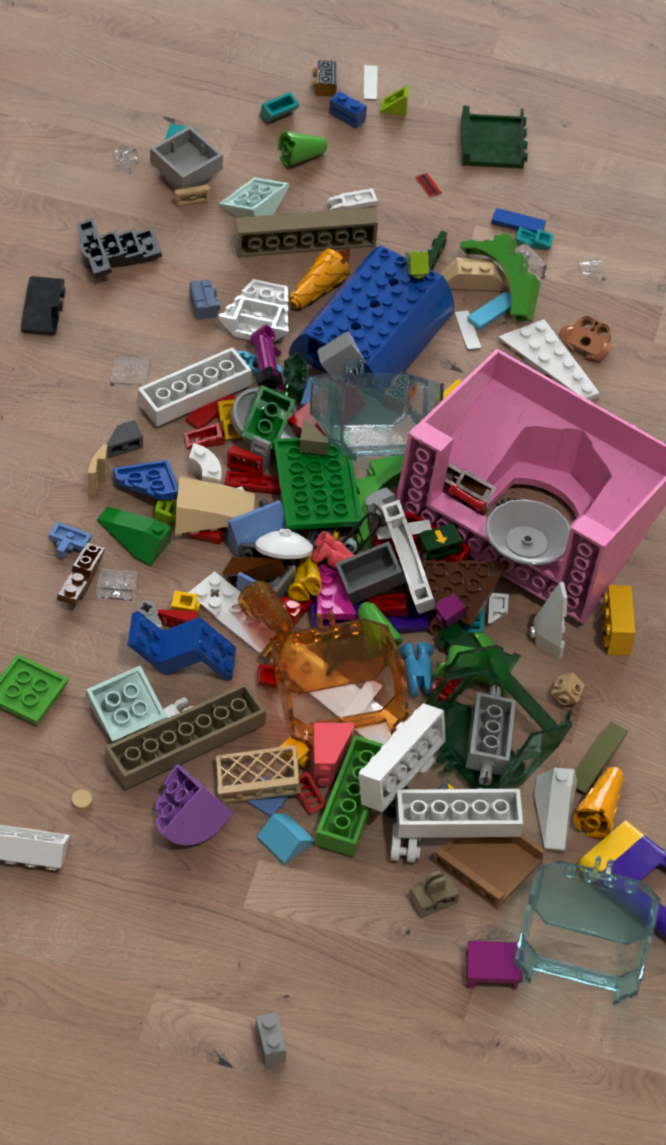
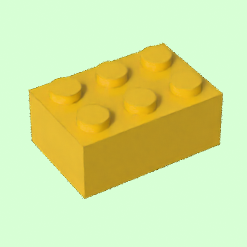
(619, 620)

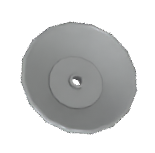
(528, 532)

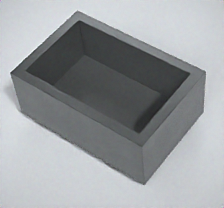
(370, 573)

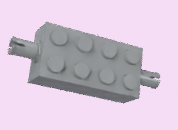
(490, 734)

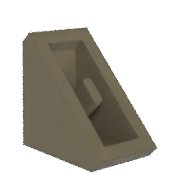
(313, 440)

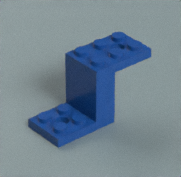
(181, 645)

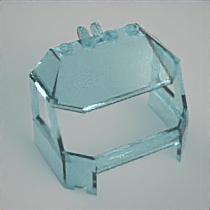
(593, 905)

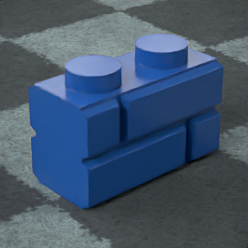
(348, 109)

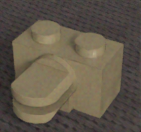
(434, 894)

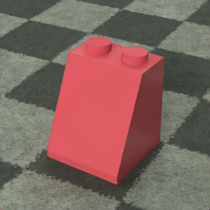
(329, 750)

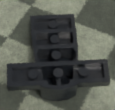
(115, 249)

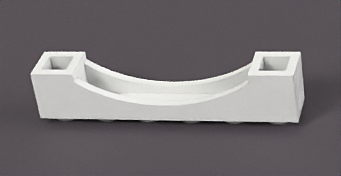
(409, 557)

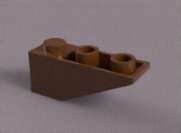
(255, 567)

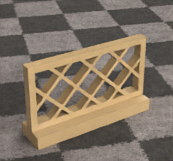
(258, 787)

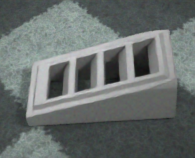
(265, 453)

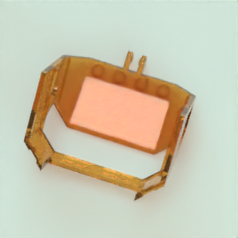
(336, 658)

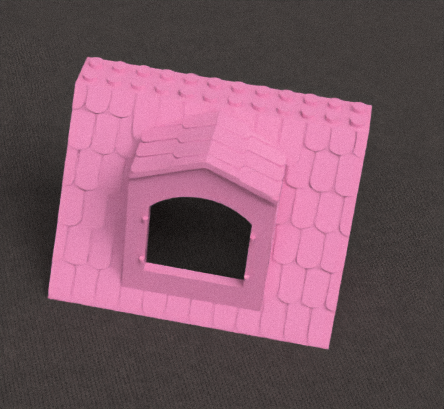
(532, 431)

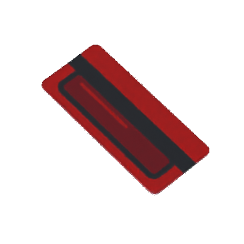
(428, 184)

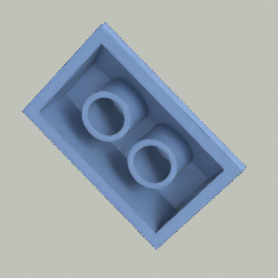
(254, 524)

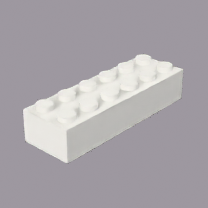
(194, 386)
(402, 757)
(459, 813)

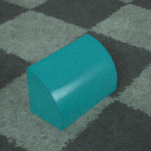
(278, 107)

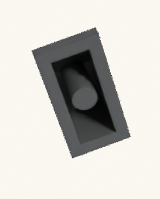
(124, 439)

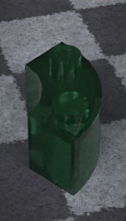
(296, 377)

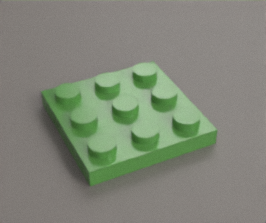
(29, 689)

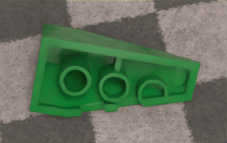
(139, 534)

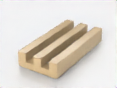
(192, 195)

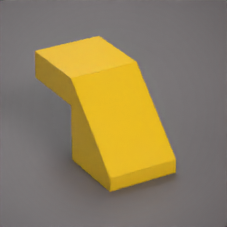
(224, 413)

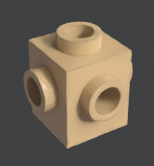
(568, 689)

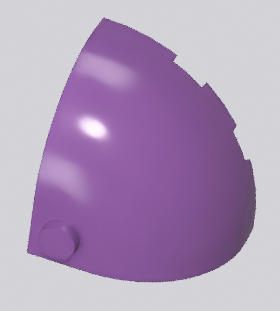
(189, 810)

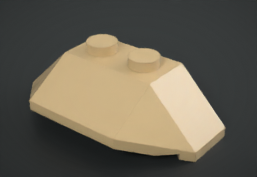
(475, 275)

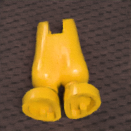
(306, 580)

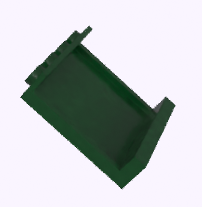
(493, 140)

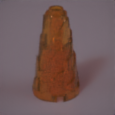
(265, 607)

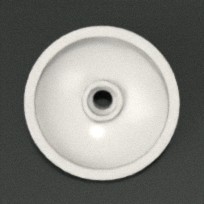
(284, 545)

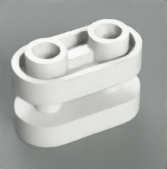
(411, 852)

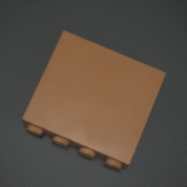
(490, 864)

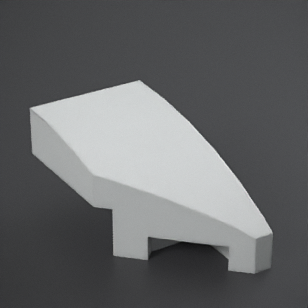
(497, 607)

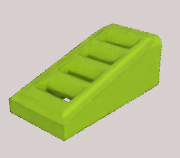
(168, 506)

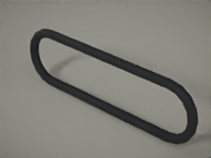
(371, 534)

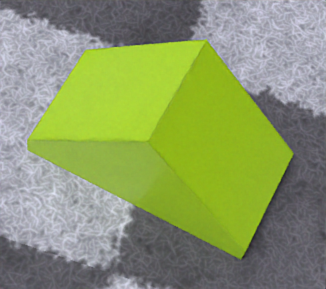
(396, 102)

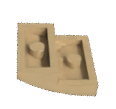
(97, 470)

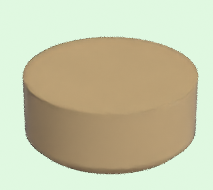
(82, 800)

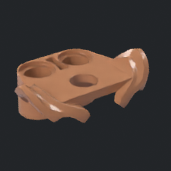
(573, 334)

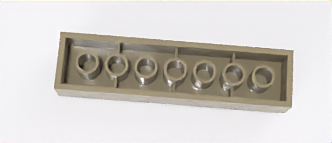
(305, 232)
(185, 735)

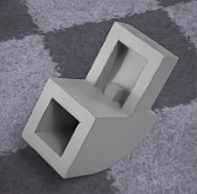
(376, 500)

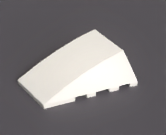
(258, 306)

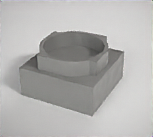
(186, 159)

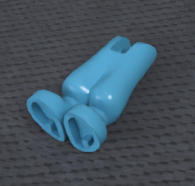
(418, 671)

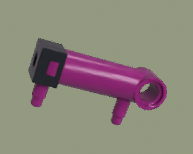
(265, 351)

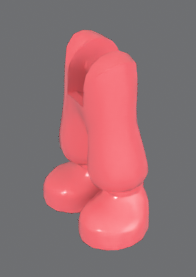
(330, 549)

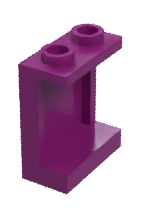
(491, 963)

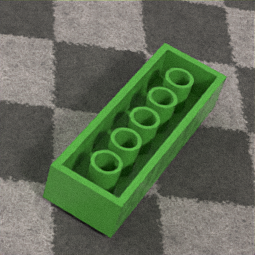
(344, 814)

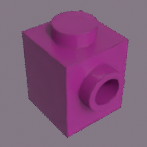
(450, 610)

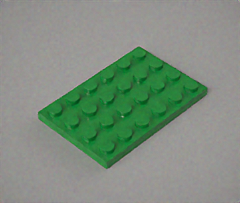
(316, 487)

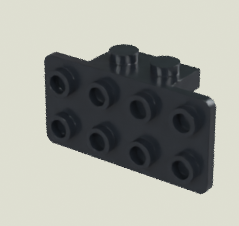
(43, 305)

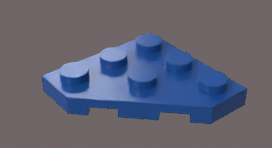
(150, 478)

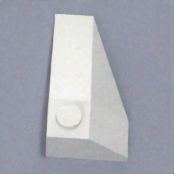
(550, 623)
(554, 804)

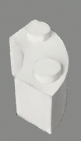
(204, 464)

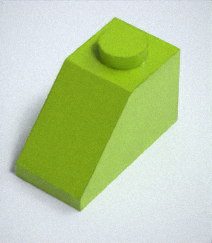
(417, 263)

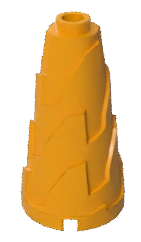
(320, 278)
(599, 806)

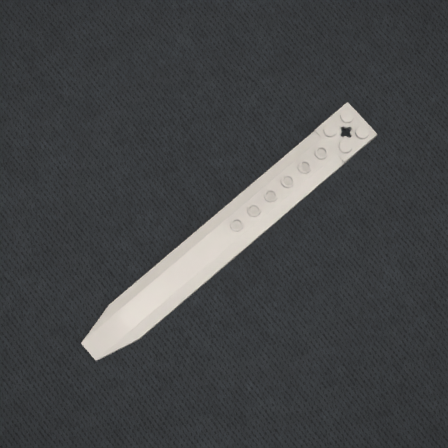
(256, 636)

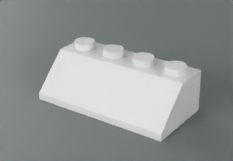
(33, 847)

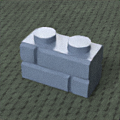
(203, 299)

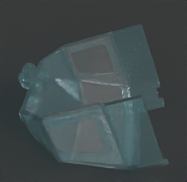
(371, 410)

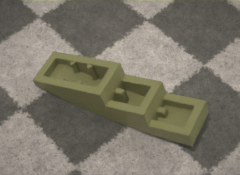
(599, 756)

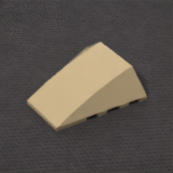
(208, 505)

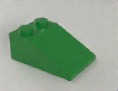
(267, 415)

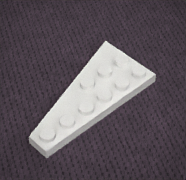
(549, 356)

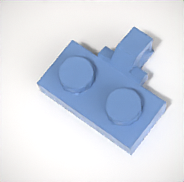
(68, 539)

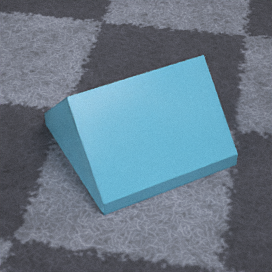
(284, 837)

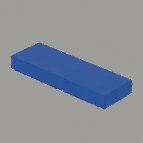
(515, 220)

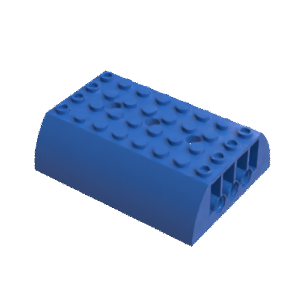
(395, 331)

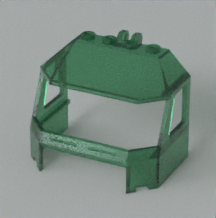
(495, 665)

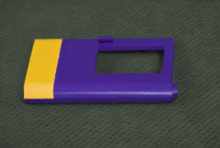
(633, 858)

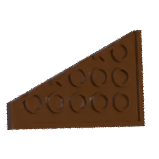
(468, 580)

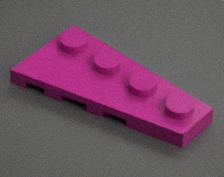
(333, 595)

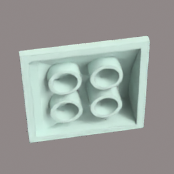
(255, 198)
(125, 704)

